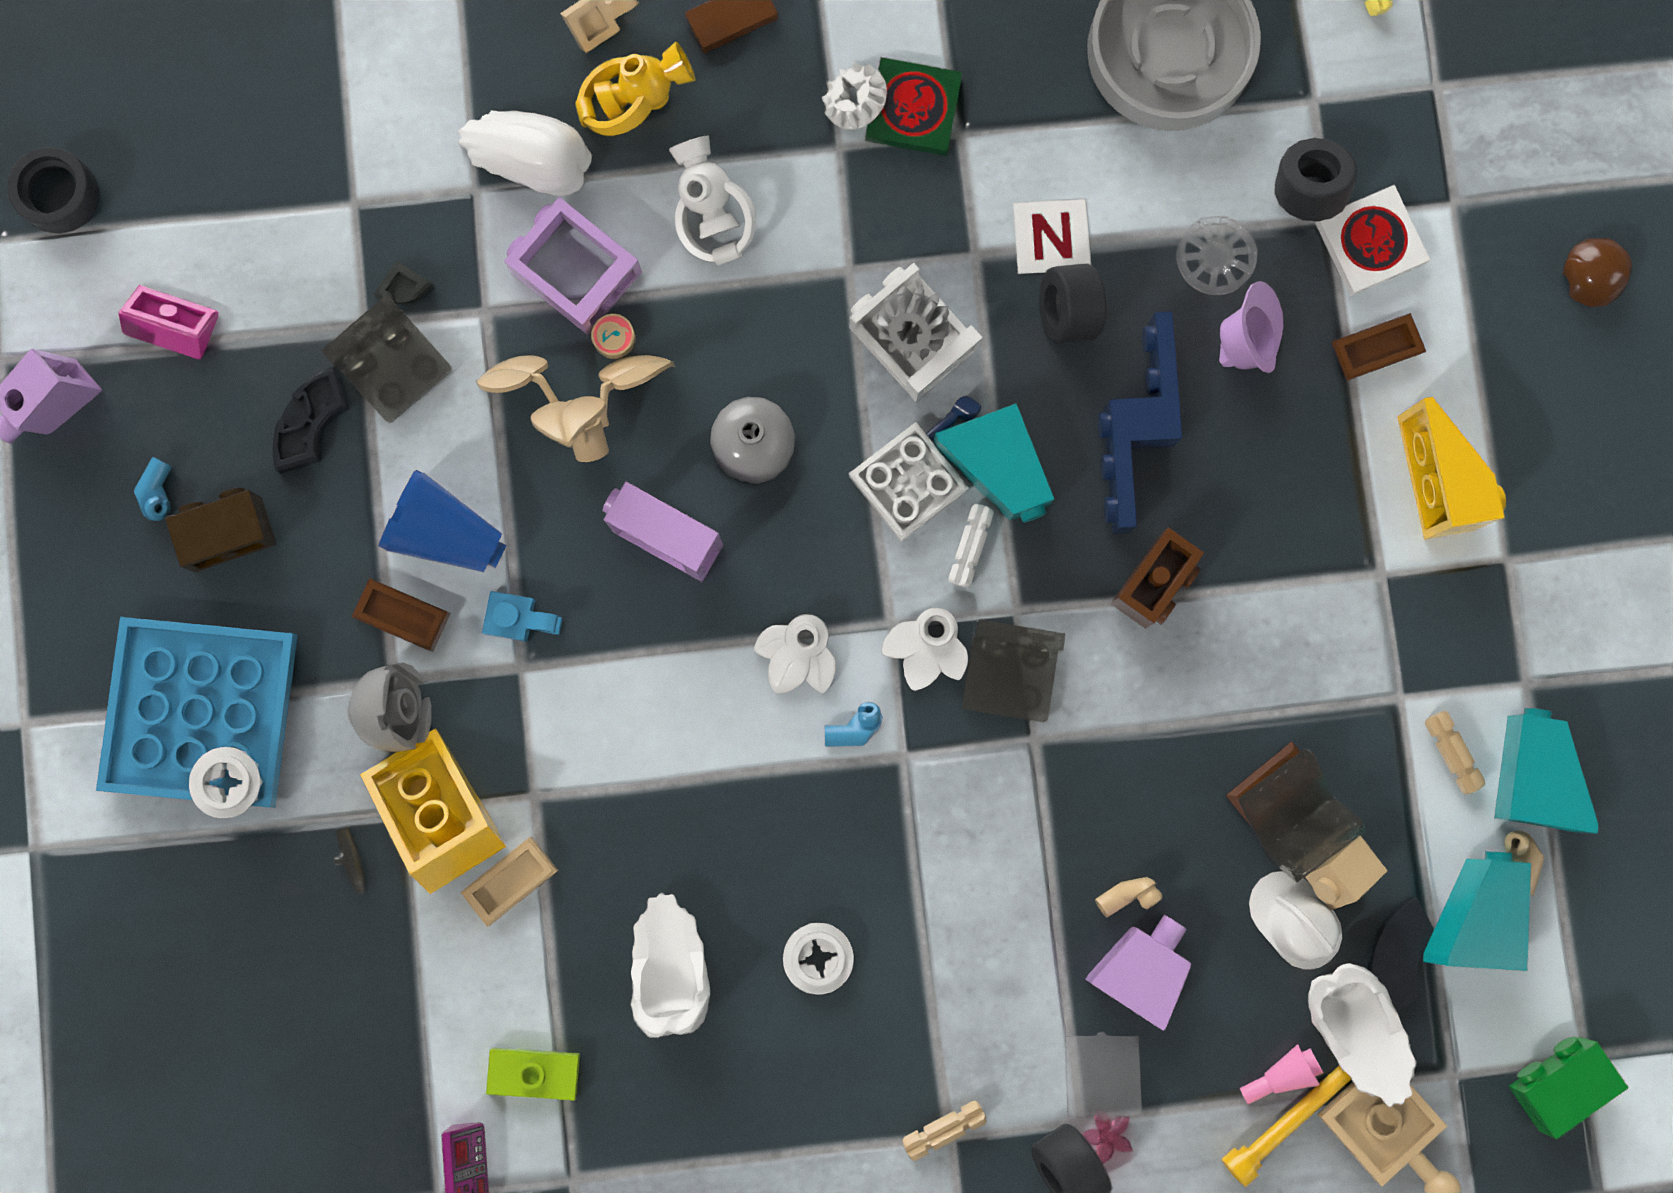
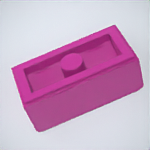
(168, 321)

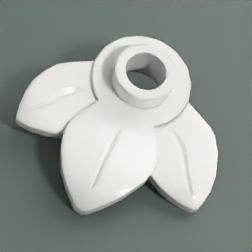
(923, 654)
(794, 660)

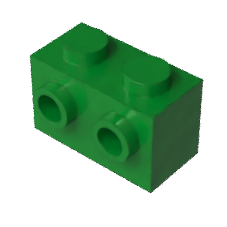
(1567, 1086)

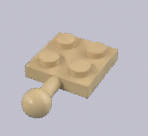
(1388, 1137)

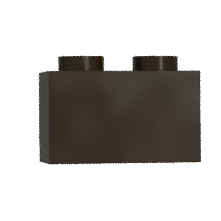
(220, 530)

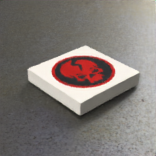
(1373, 241)

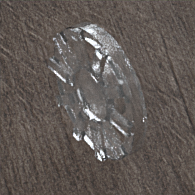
(1217, 255)

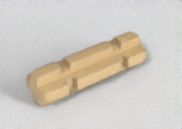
(1455, 752)
(944, 1130)

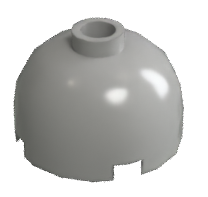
(755, 458)
(389, 708)

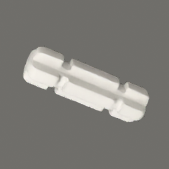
(971, 545)

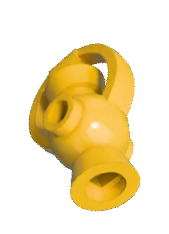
(642, 83)

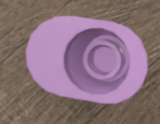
(1253, 332)

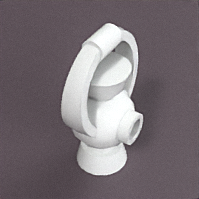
(705, 191)

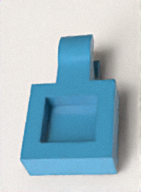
(514, 617)

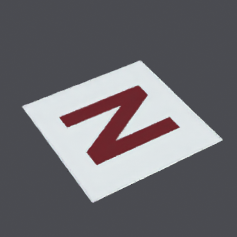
(1051, 234)

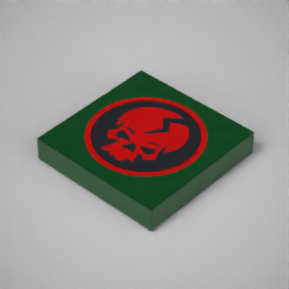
(916, 107)

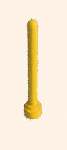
(1246, 1161)

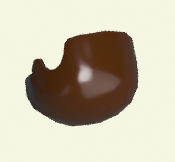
(1597, 271)

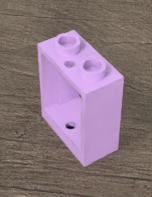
(604, 292)
(662, 530)

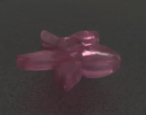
(1108, 1137)

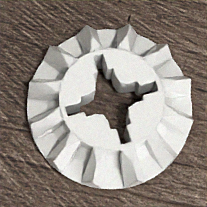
(870, 93)
(212, 767)
(807, 976)

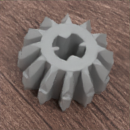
(913, 322)

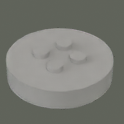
(1173, 59)

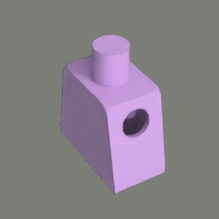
(43, 394)
(1145, 971)

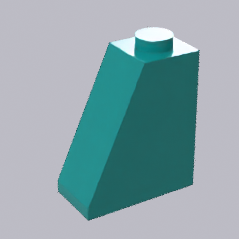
(999, 462)
(1543, 776)
(1485, 916)

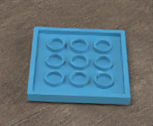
(190, 692)

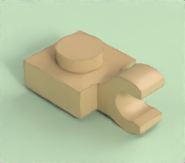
(595, 20)

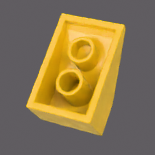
(1448, 476)
(432, 813)

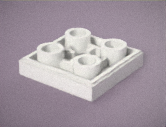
(908, 481)

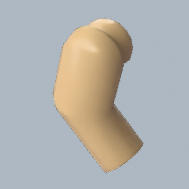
(1525, 851)
(1128, 891)

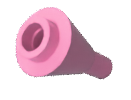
(1290, 1073)

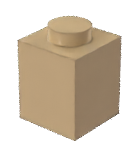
(1346, 875)

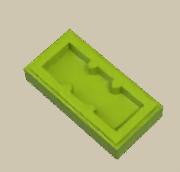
(533, 1073)

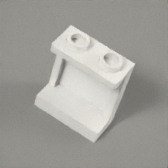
(913, 374)

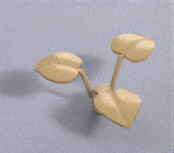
(579, 420)

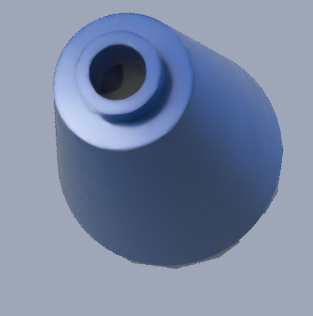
(440, 528)

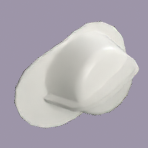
(1295, 920)

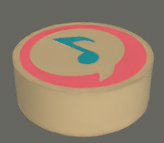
(613, 336)

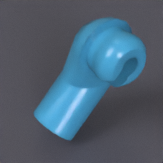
(150, 491)
(858, 730)

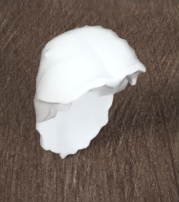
(528, 150)
(668, 970)
(1363, 1032)

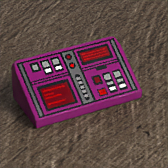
(465, 1158)

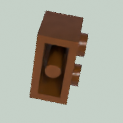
(1157, 578)

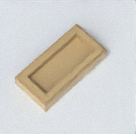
(509, 881)

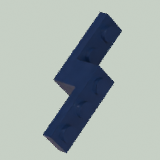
(1140, 422)

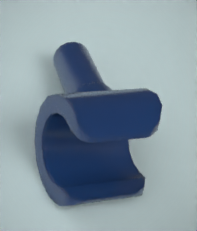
(964, 408)

